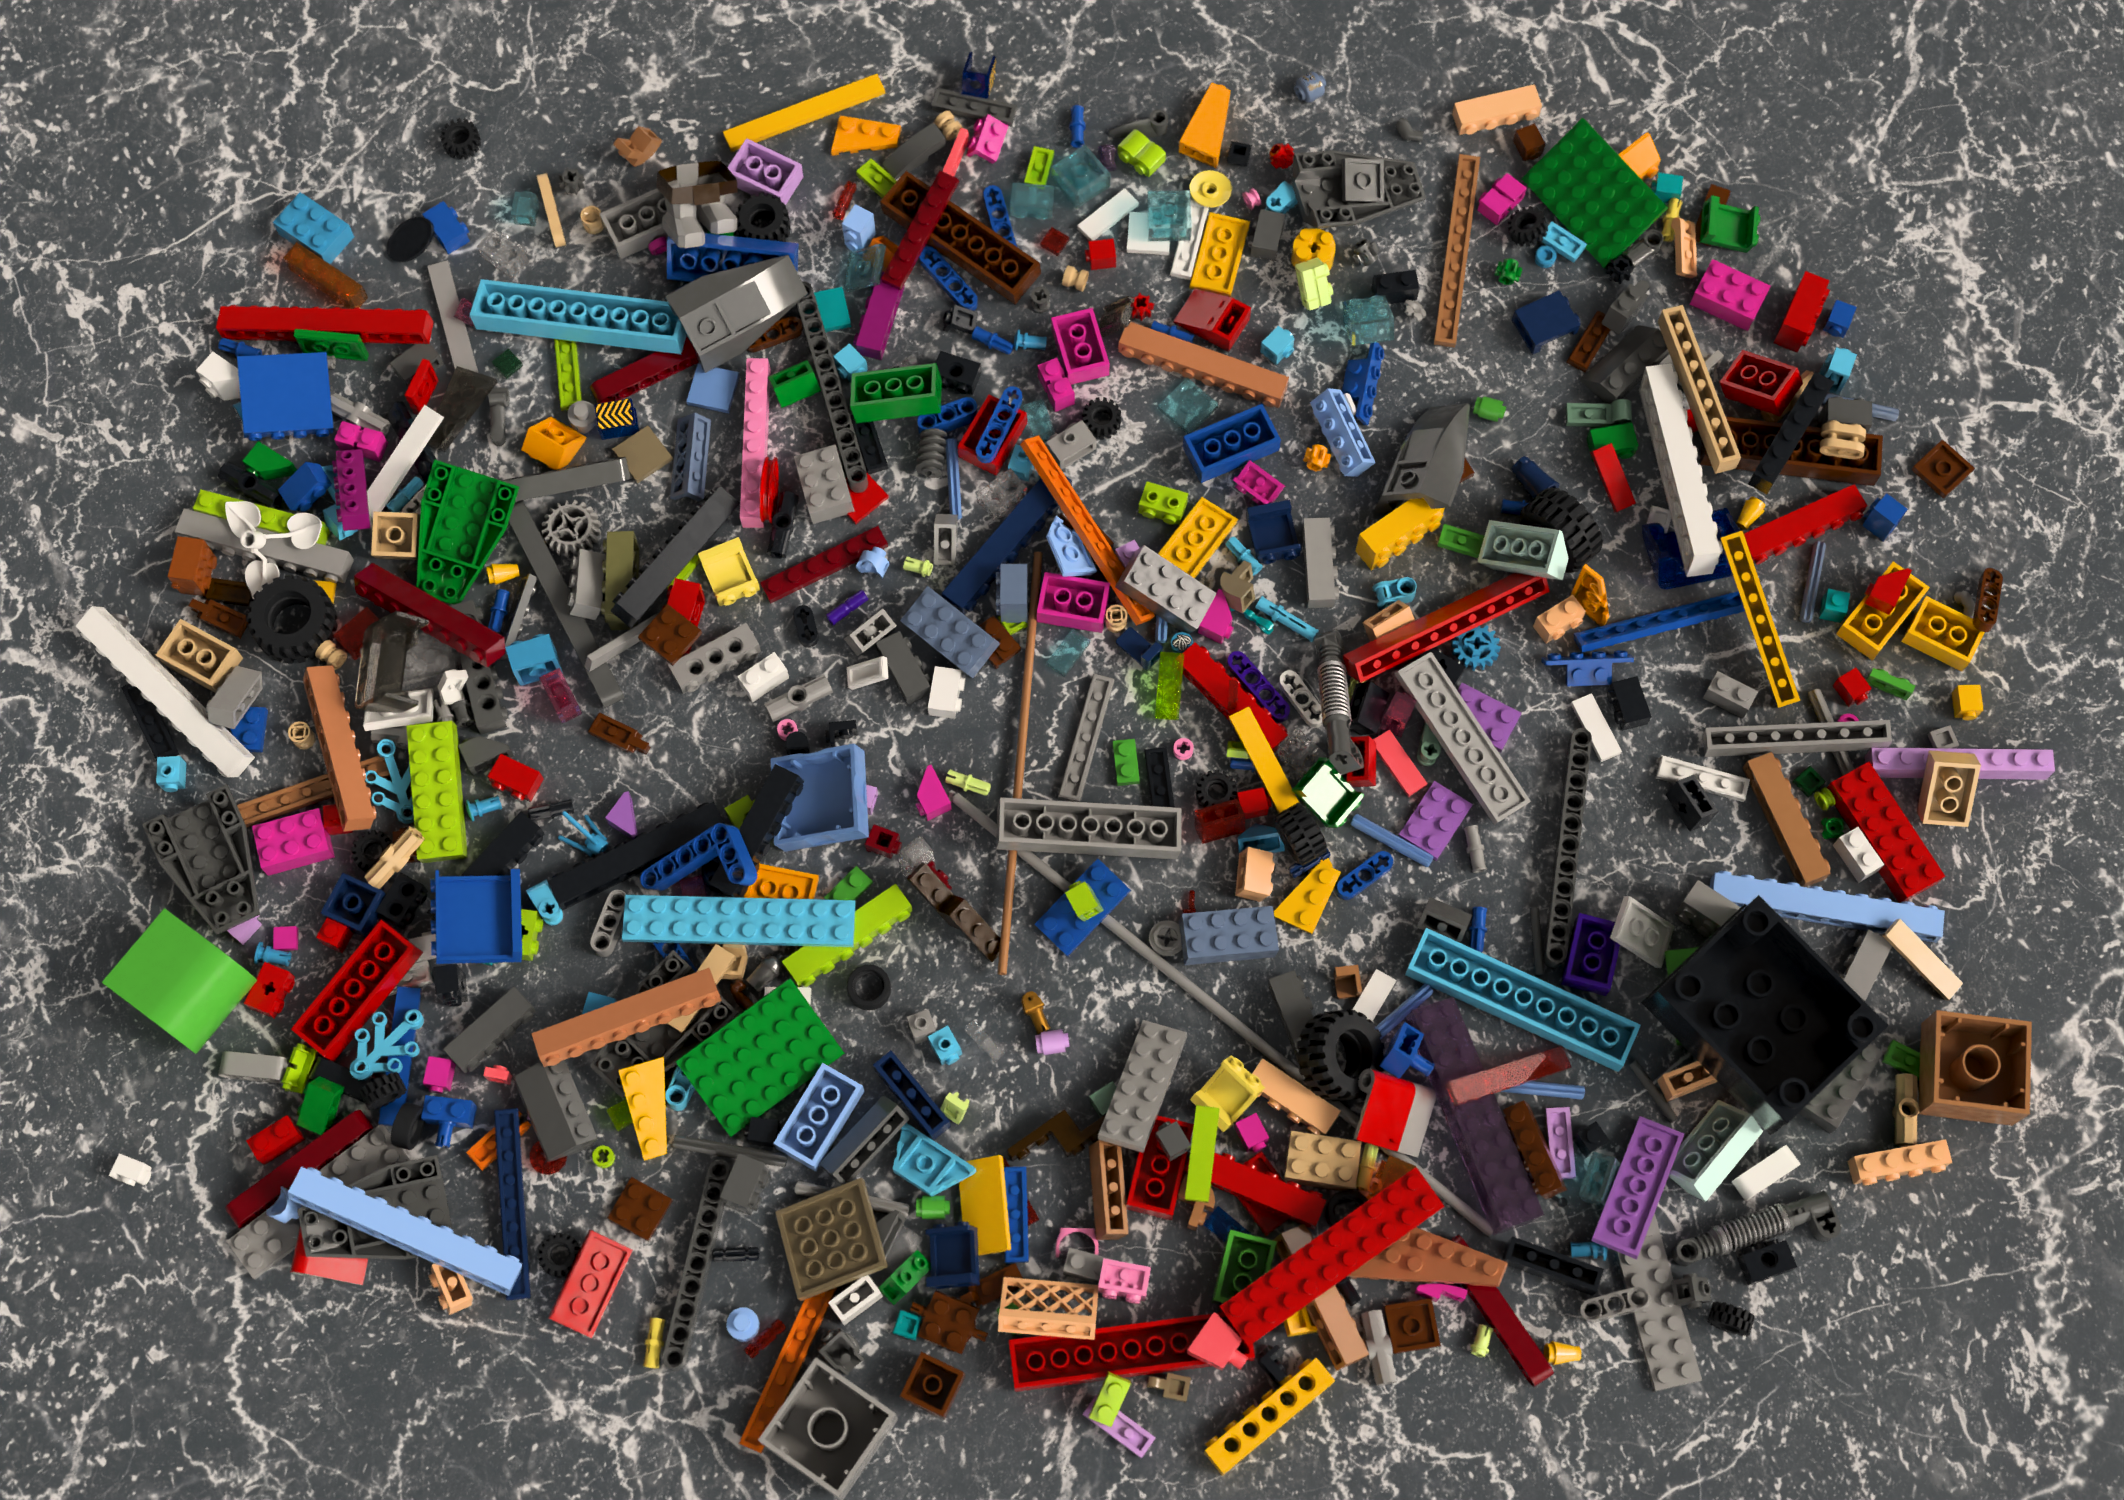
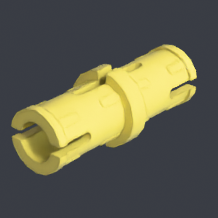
(1672, 212)
(654, 1343)

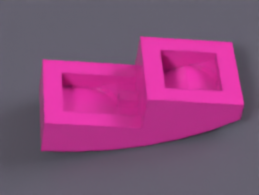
(1435, 1290)

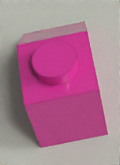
(1217, 620)
(932, 796)

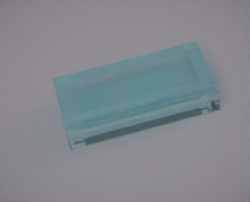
(1039, 419)
(1068, 652)

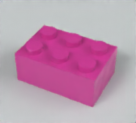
(1730, 295)
(1080, 346)
(1073, 602)
(292, 842)

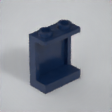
(1545, 320)
(1273, 532)
(953, 1256)

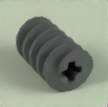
(930, 452)

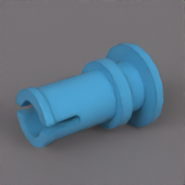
(1029, 341)
(483, 806)
(271, 955)
(1588, 1249)

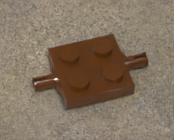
(948, 1322)

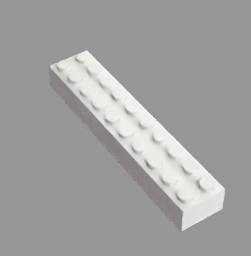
(1680, 470)

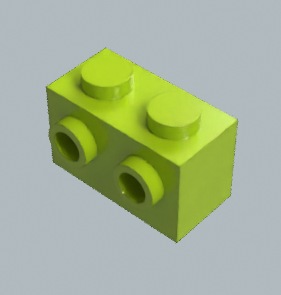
(1163, 503)

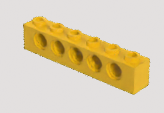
(1320, 1381)

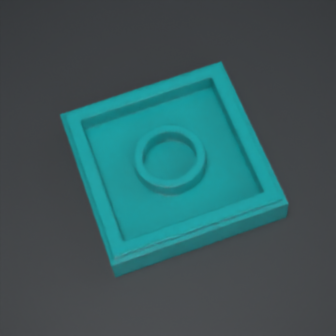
(832, 309)

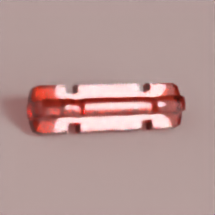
(844, 200)
(765, 1338)

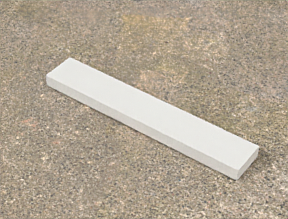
(402, 459)

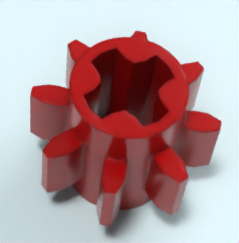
(1281, 155)
(1141, 307)

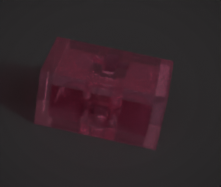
(1399, 713)

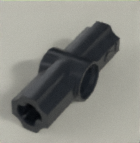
(241, 479)
(780, 536)

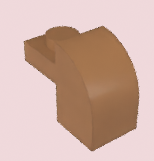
(639, 147)
(1197, 1216)

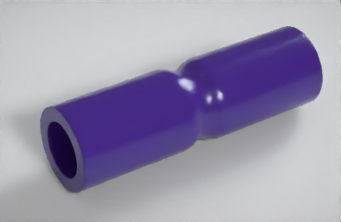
(845, 608)

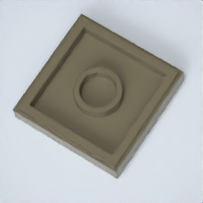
(643, 454)

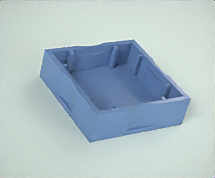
(832, 798)

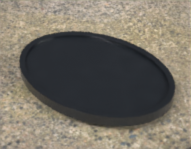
(410, 239)

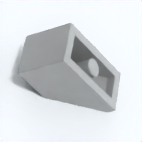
(945, 539)

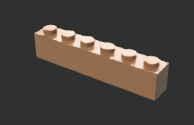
(1786, 820)
(1327, 1311)

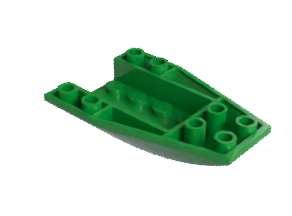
(459, 528)

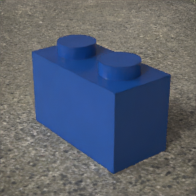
(447, 228)
(305, 487)
(1884, 516)

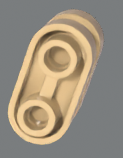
(1842, 440)

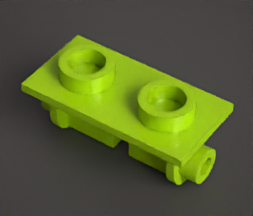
(296, 1077)

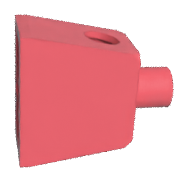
(1217, 1345)

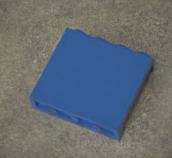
(285, 395)
(477, 919)

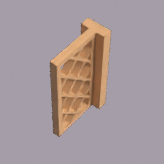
(1047, 1322)

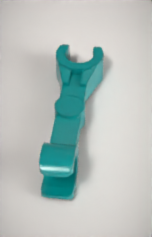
(1264, 624)

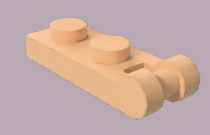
(1685, 247)

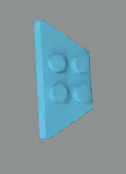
(928, 1163)

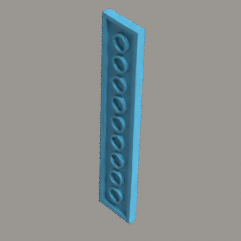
(739, 921)

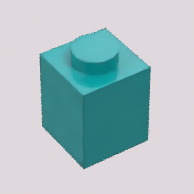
(1667, 186)
(1834, 605)

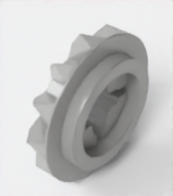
(1160, 930)

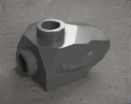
(840, 1350)

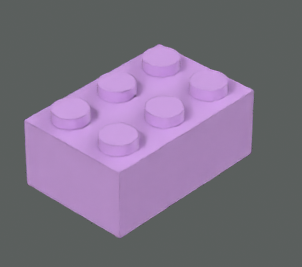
(765, 171)

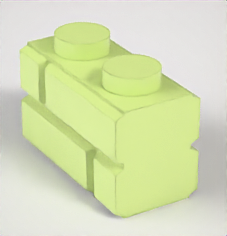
(1313, 283)

